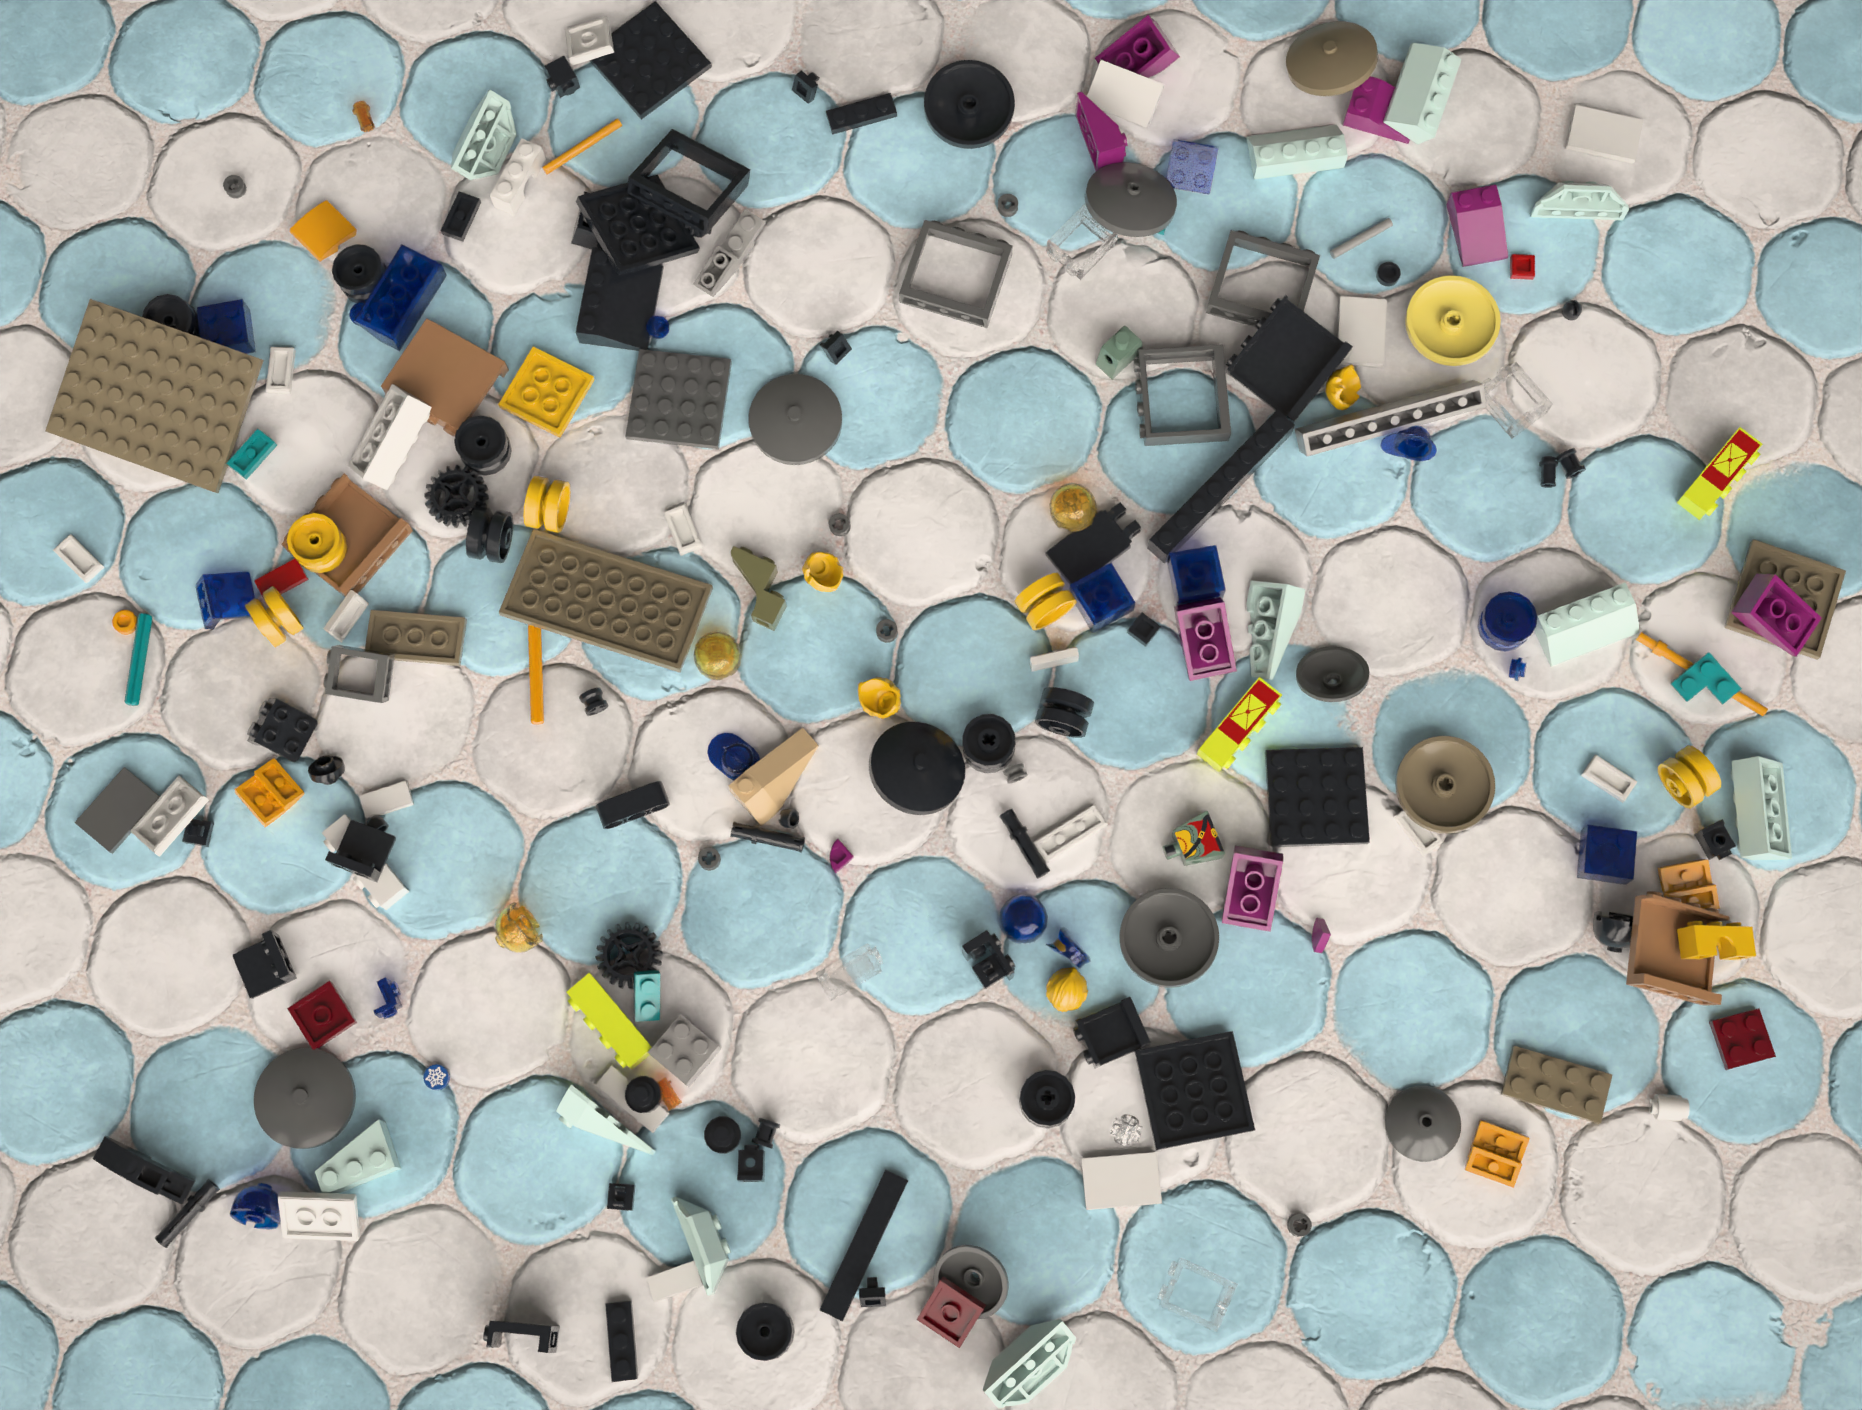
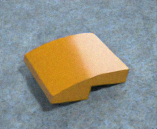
(323, 230)
(269, 792)
(1690, 883)
(1496, 1153)

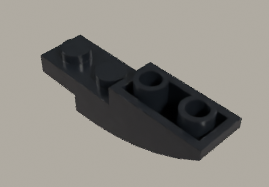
(143, 1170)

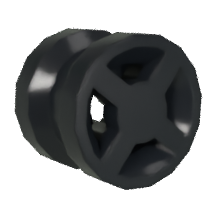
(593, 701)

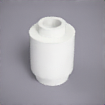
(1669, 1107)

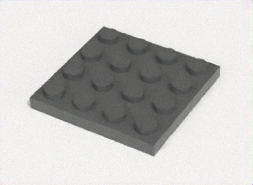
(678, 399)

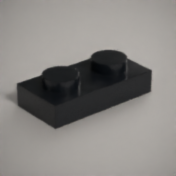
(460, 216)

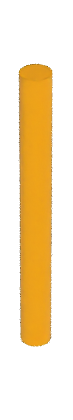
(582, 146)

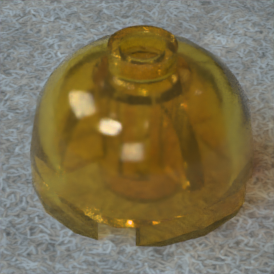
(1072, 507)
(717, 655)
(516, 929)

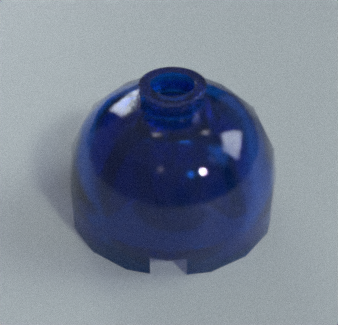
(1023, 919)
(257, 1205)

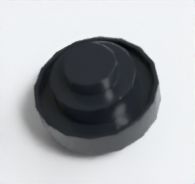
(326, 769)
(643, 1094)
(722, 1135)

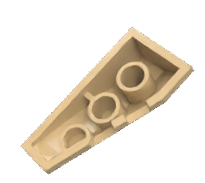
(770, 780)

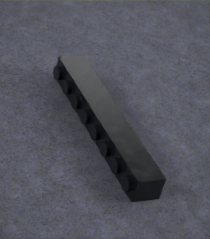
(1221, 486)

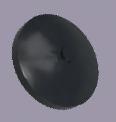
(969, 104)
(916, 768)

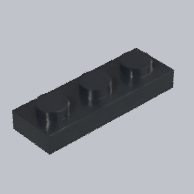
(861, 113)
(621, 1341)

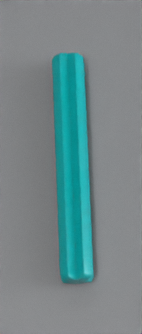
(138, 659)

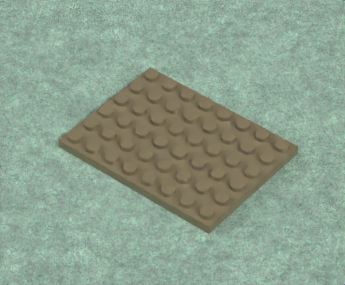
(154, 395)

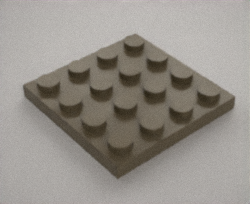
(1810, 579)

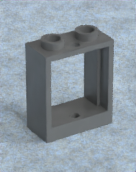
(382, 679)

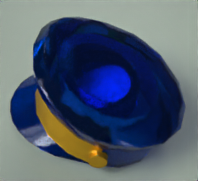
(1070, 948)

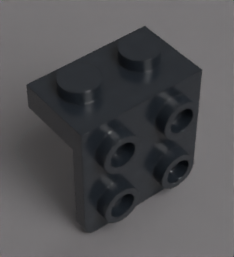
(282, 729)

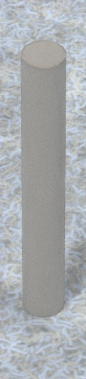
(1359, 239)

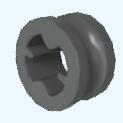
(234, 179)
(1012, 209)
(832, 522)
(886, 639)
(1015, 773)
(704, 853)
(1297, 1217)

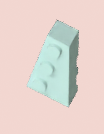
(360, 1161)

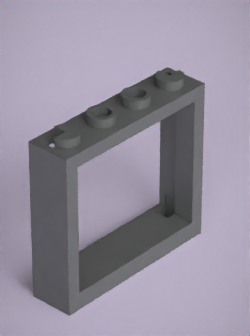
(949, 307)
(1246, 314)
(1179, 355)

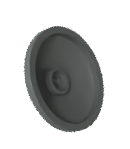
(1332, 674)
(1406, 1129)
(992, 1283)

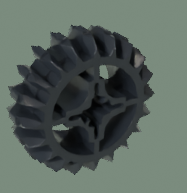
(466, 481)
(620, 962)

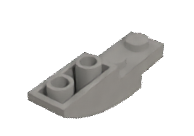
(730, 255)

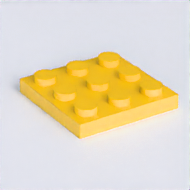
(546, 392)

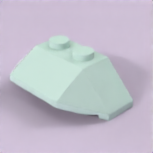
(485, 139)
(1581, 202)
(704, 1242)
(1029, 1363)

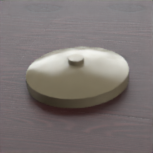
(1332, 58)
(1445, 784)

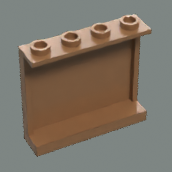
(445, 374)
(369, 531)
(1656, 953)

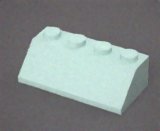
(1422, 91)
(1297, 151)
(1587, 624)
(1761, 809)

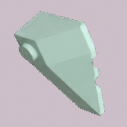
(1273, 616)
(587, 1115)

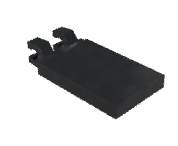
(1094, 546)

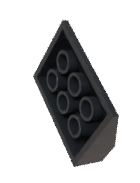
(616, 307)

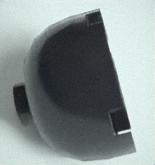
(1613, 930)

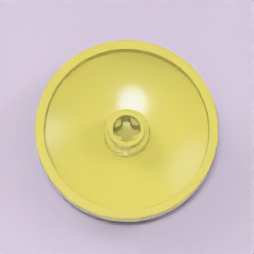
(1452, 320)

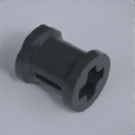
(1570, 463)
(765, 1133)

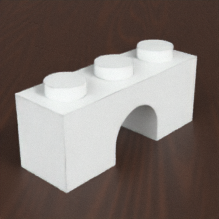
(509, 189)

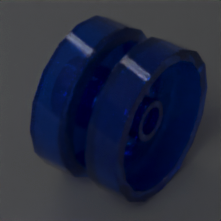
(1520, 623)

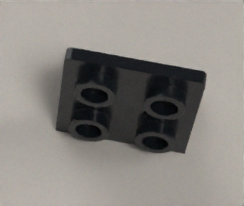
(362, 851)
(977, 946)
(264, 965)

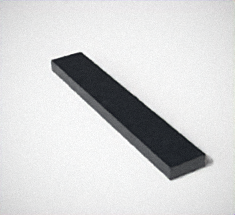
(863, 1245)

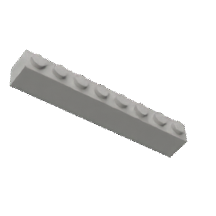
(1390, 417)

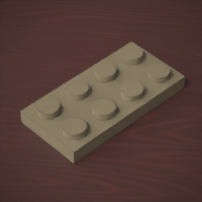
(417, 636)
(1556, 1084)

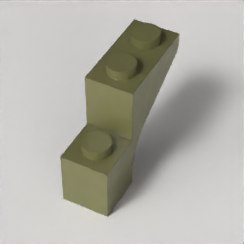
(760, 576)

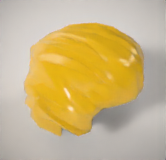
(1343, 387)
(823, 571)
(879, 697)
(1066, 989)

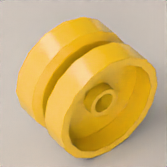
(547, 504)
(317, 543)
(1045, 601)
(277, 614)
(1689, 776)

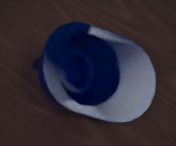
(1410, 443)
(731, 755)

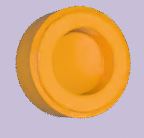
(125, 622)

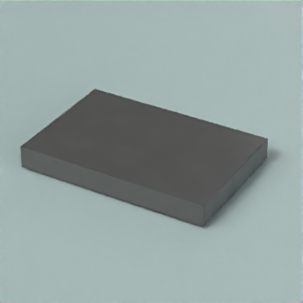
(117, 810)

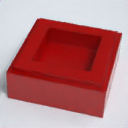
(1522, 266)

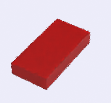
(282, 578)

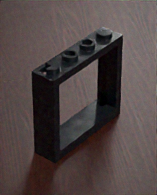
(676, 205)

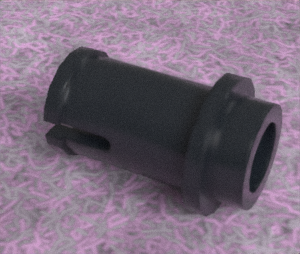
(1548, 471)

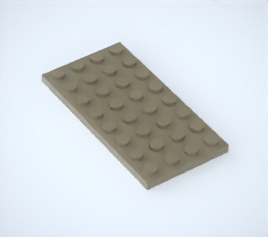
(606, 600)

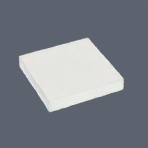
(589, 40)

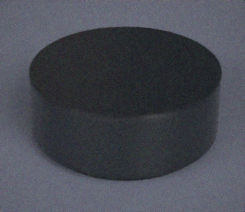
(1388, 274)

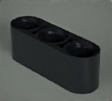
(632, 805)

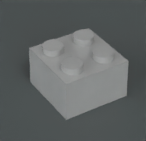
(684, 1050)

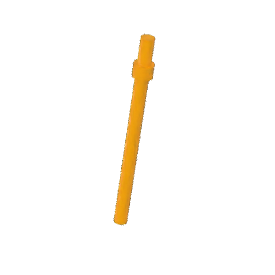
(1661, 649)

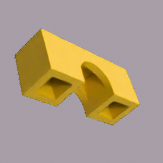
(1702, 941)

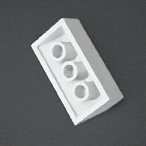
(389, 437)

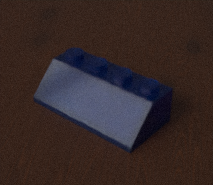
(401, 297)

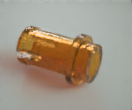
(363, 115)
(669, 1096)

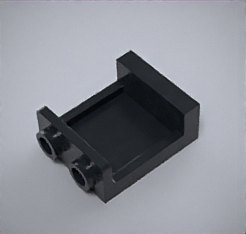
(1111, 1033)
(548, 1334)

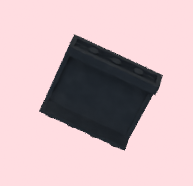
(1287, 359)

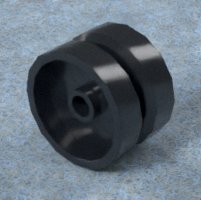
(358, 271)
(173, 312)
(483, 445)
(489, 534)
(1064, 712)
(988, 729)
(1047, 1084)
(749, 1331)

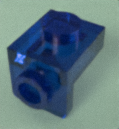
(390, 994)

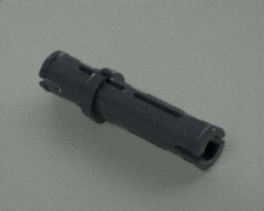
(1019, 835)
(768, 837)
(167, 1235)

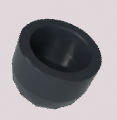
(1567, 310)
(789, 818)
(378, 823)

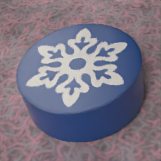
(436, 1077)

